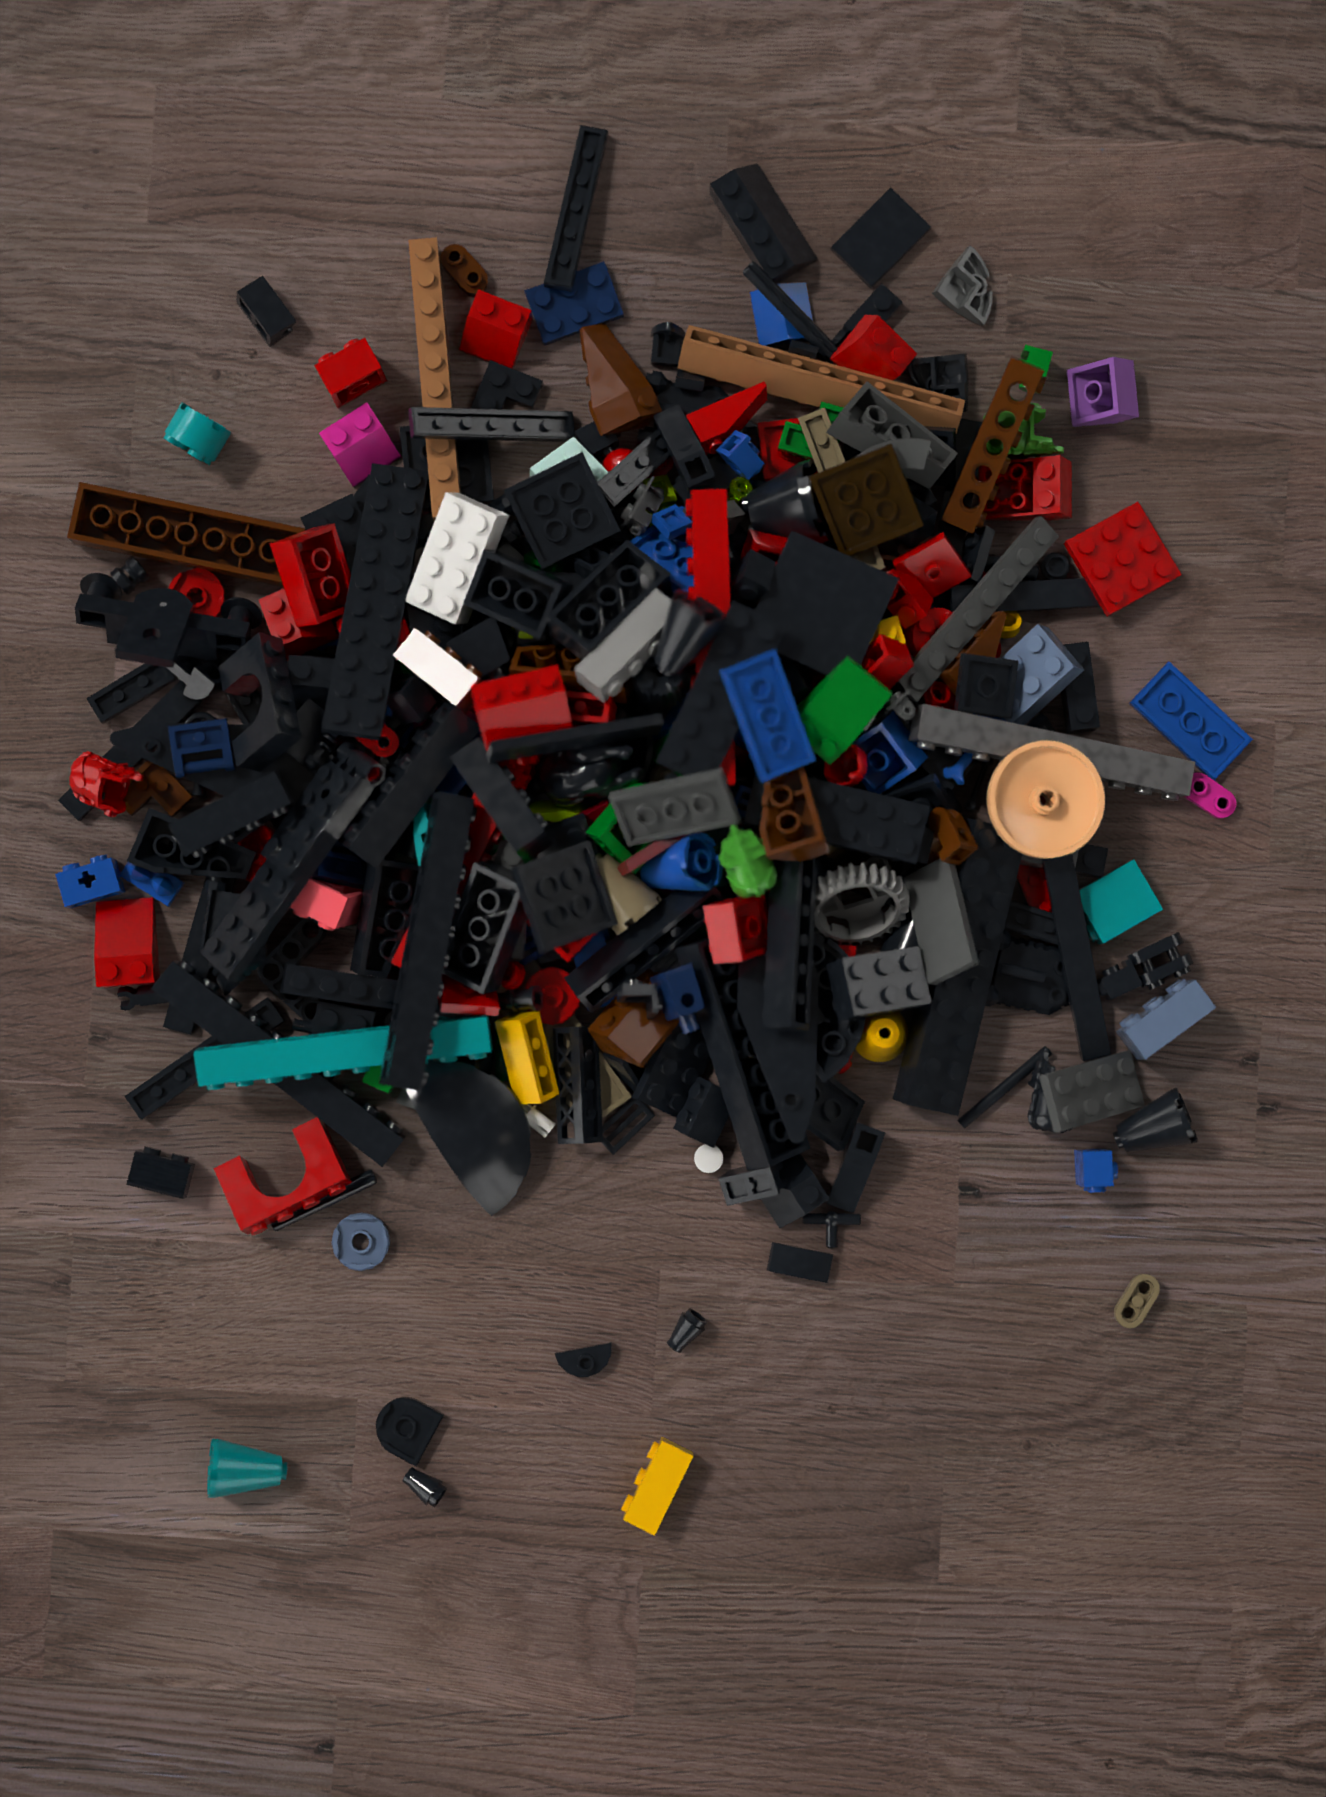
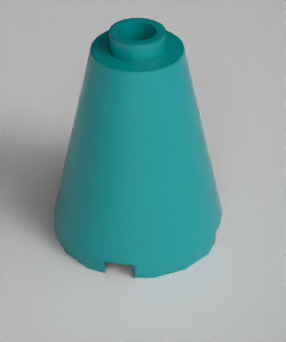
(241, 1469)

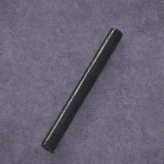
(1003, 1088)

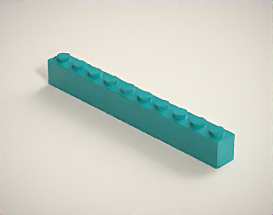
(330, 1053)

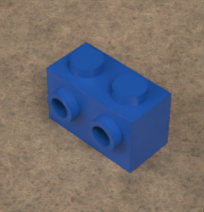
(1095, 1169)

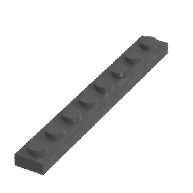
(977, 607)

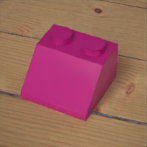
(358, 442)

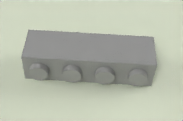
(624, 648)

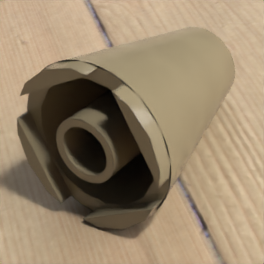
(627, 893)

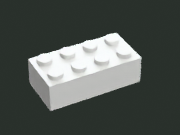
(452, 556)

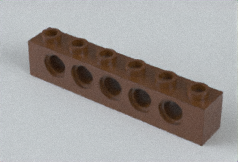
(1016, 372)

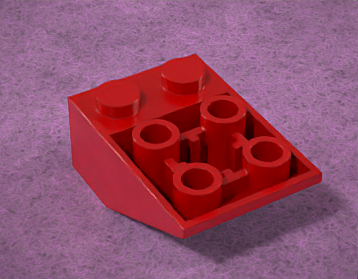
(1031, 490)

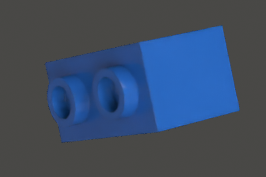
(77, 893)

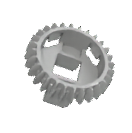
(864, 916)

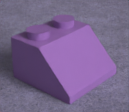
(1103, 392)

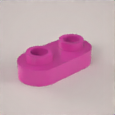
(1209, 796)

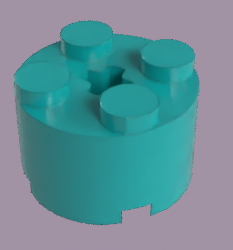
(197, 432)

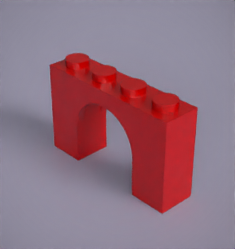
(323, 1176)

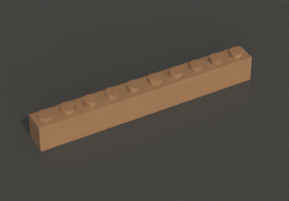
(434, 363)
(804, 378)

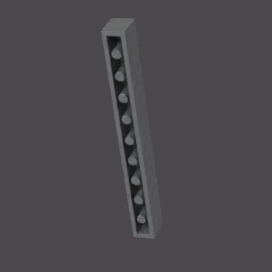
(997, 738)

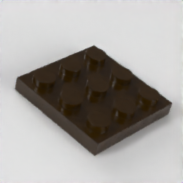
(866, 500)

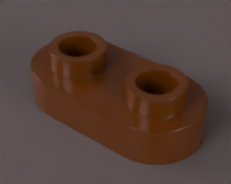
(463, 269)

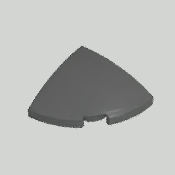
(965, 287)

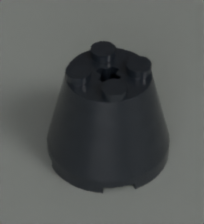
(788, 505)

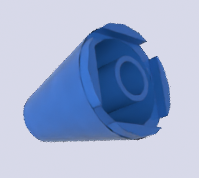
(684, 865)

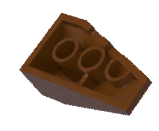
(791, 819)

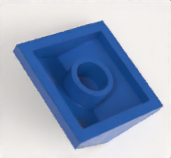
(770, 324)

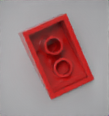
(126, 943)

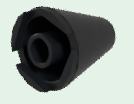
(686, 631)
(1157, 1125)

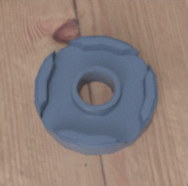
(378, 1241)

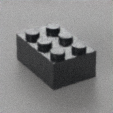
(878, 984)

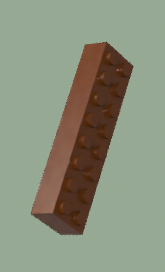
(177, 533)

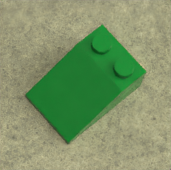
(841, 708)

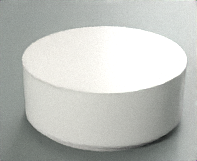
(708, 1158)

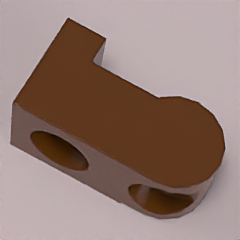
(953, 834)

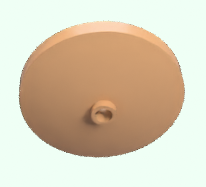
(1071, 794)

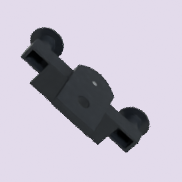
(162, 622)

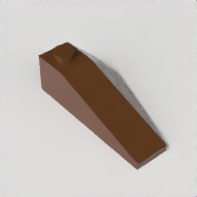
(618, 389)

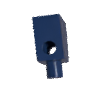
(677, 987)

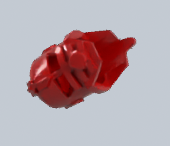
(94, 775)

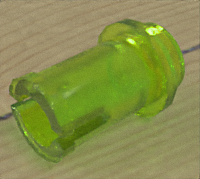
(739, 488)

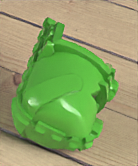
(1029, 444)
(746, 863)

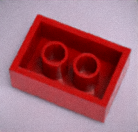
(313, 574)

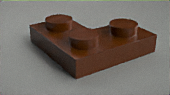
(156, 784)

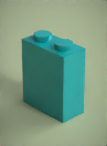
(1117, 902)

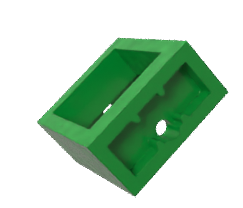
(600, 834)

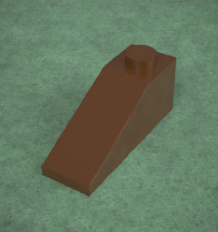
(983, 643)

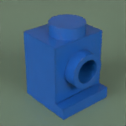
(741, 455)

